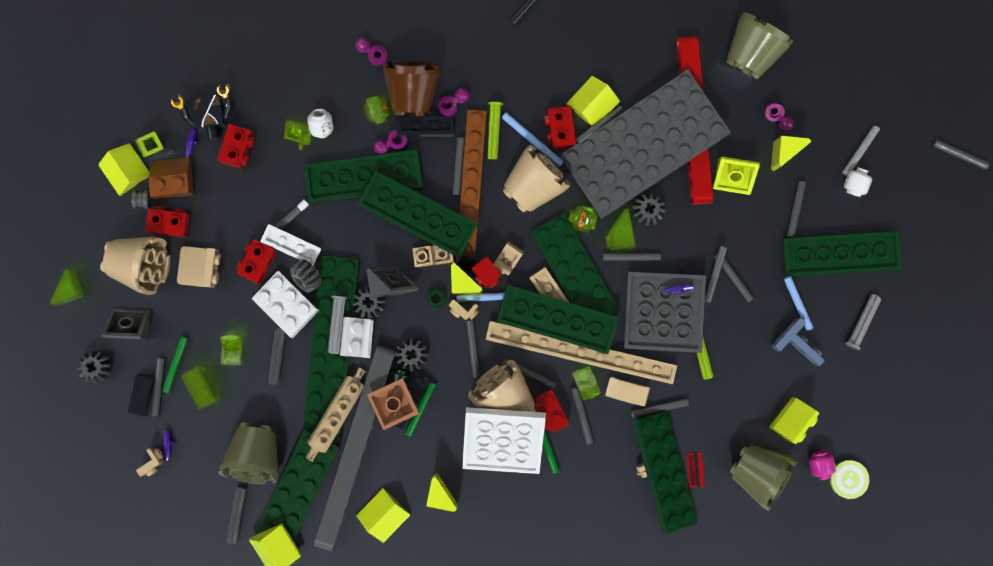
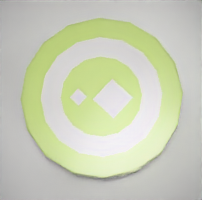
(849, 479)

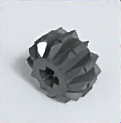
(654, 213)
(305, 276)
(362, 306)
(411, 347)
(98, 361)

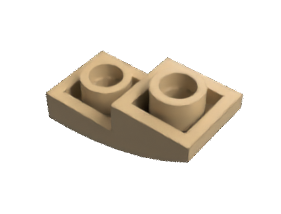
(431, 256)
(627, 391)

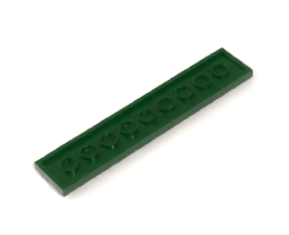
(326, 369)

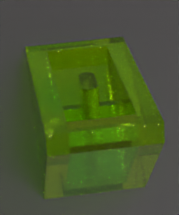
(67, 289)

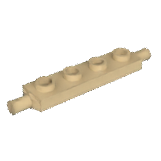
(335, 414)

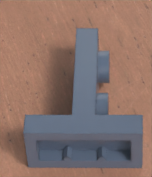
(798, 342)

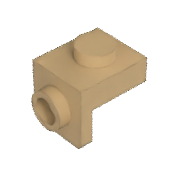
(508, 258)
(458, 310)
(150, 467)

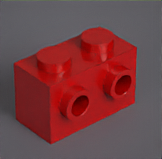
(561, 127)
(236, 146)
(167, 222)
(256, 261)
(486, 273)
(555, 416)

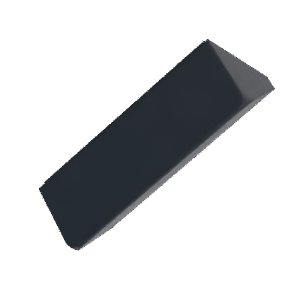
(141, 395)

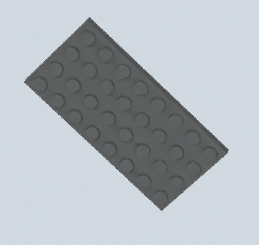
(645, 144)

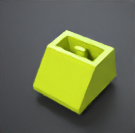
(794, 421)

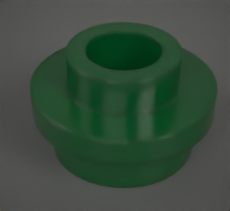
(441, 302)
(400, 373)

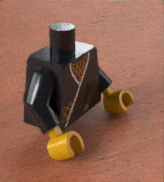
(206, 112)

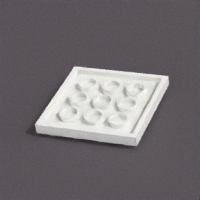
(503, 440)

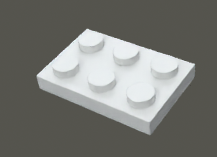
(285, 304)

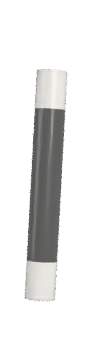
(291, 215)

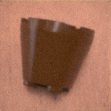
(411, 85)

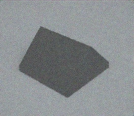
(389, 282)
(127, 324)

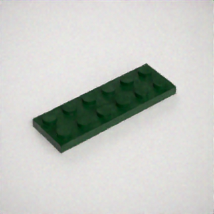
(351, 176)
(417, 214)
(841, 254)
(573, 266)
(557, 319)
(665, 472)
(297, 488)

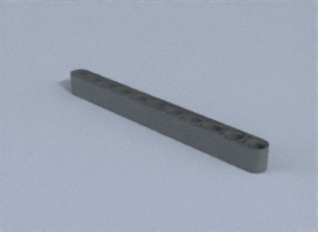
(353, 450)

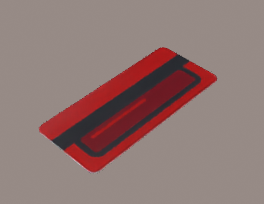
(695, 470)

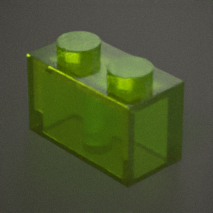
(200, 387)

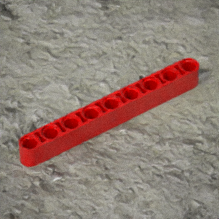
(700, 165)

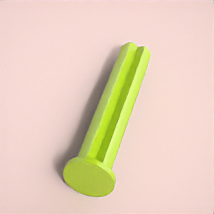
(494, 124)
(705, 363)

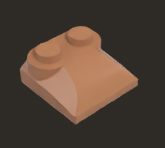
(393, 403)

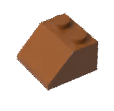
(170, 178)

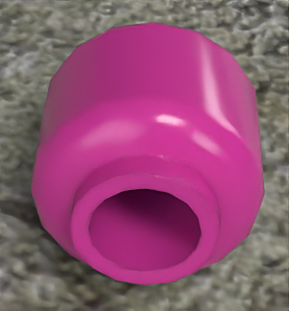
(822, 464)

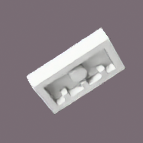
(356, 337)

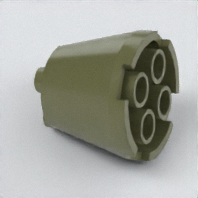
(756, 46)
(251, 455)
(763, 473)

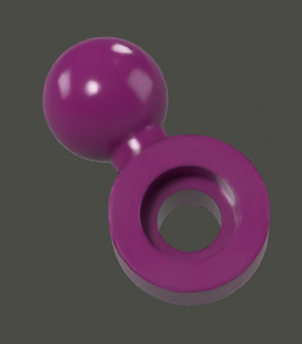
(363, 45)
(461, 95)
(785, 122)
(382, 146)

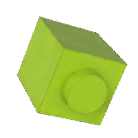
(149, 144)

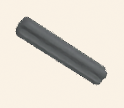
(276, 357)
(236, 515)

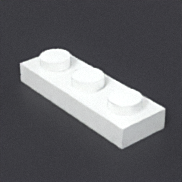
(290, 244)

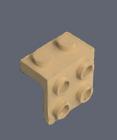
(198, 267)

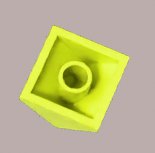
(593, 101)
(785, 148)
(123, 168)
(735, 175)
(462, 282)
(439, 495)
(382, 516)
(275, 547)

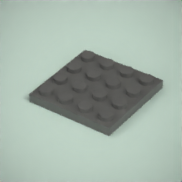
(664, 319)

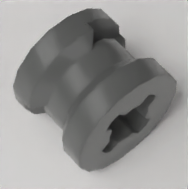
(141, 199)

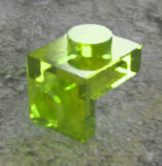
(297, 132)
(231, 350)
(586, 383)

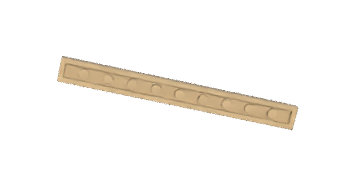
(614, 360)

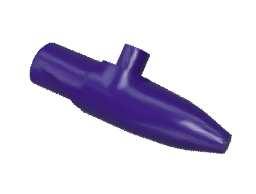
(191, 141)
(681, 288)
(167, 444)

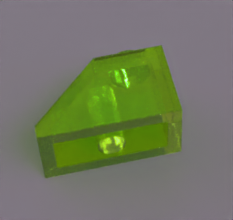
(621, 233)

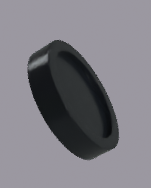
(466, 263)

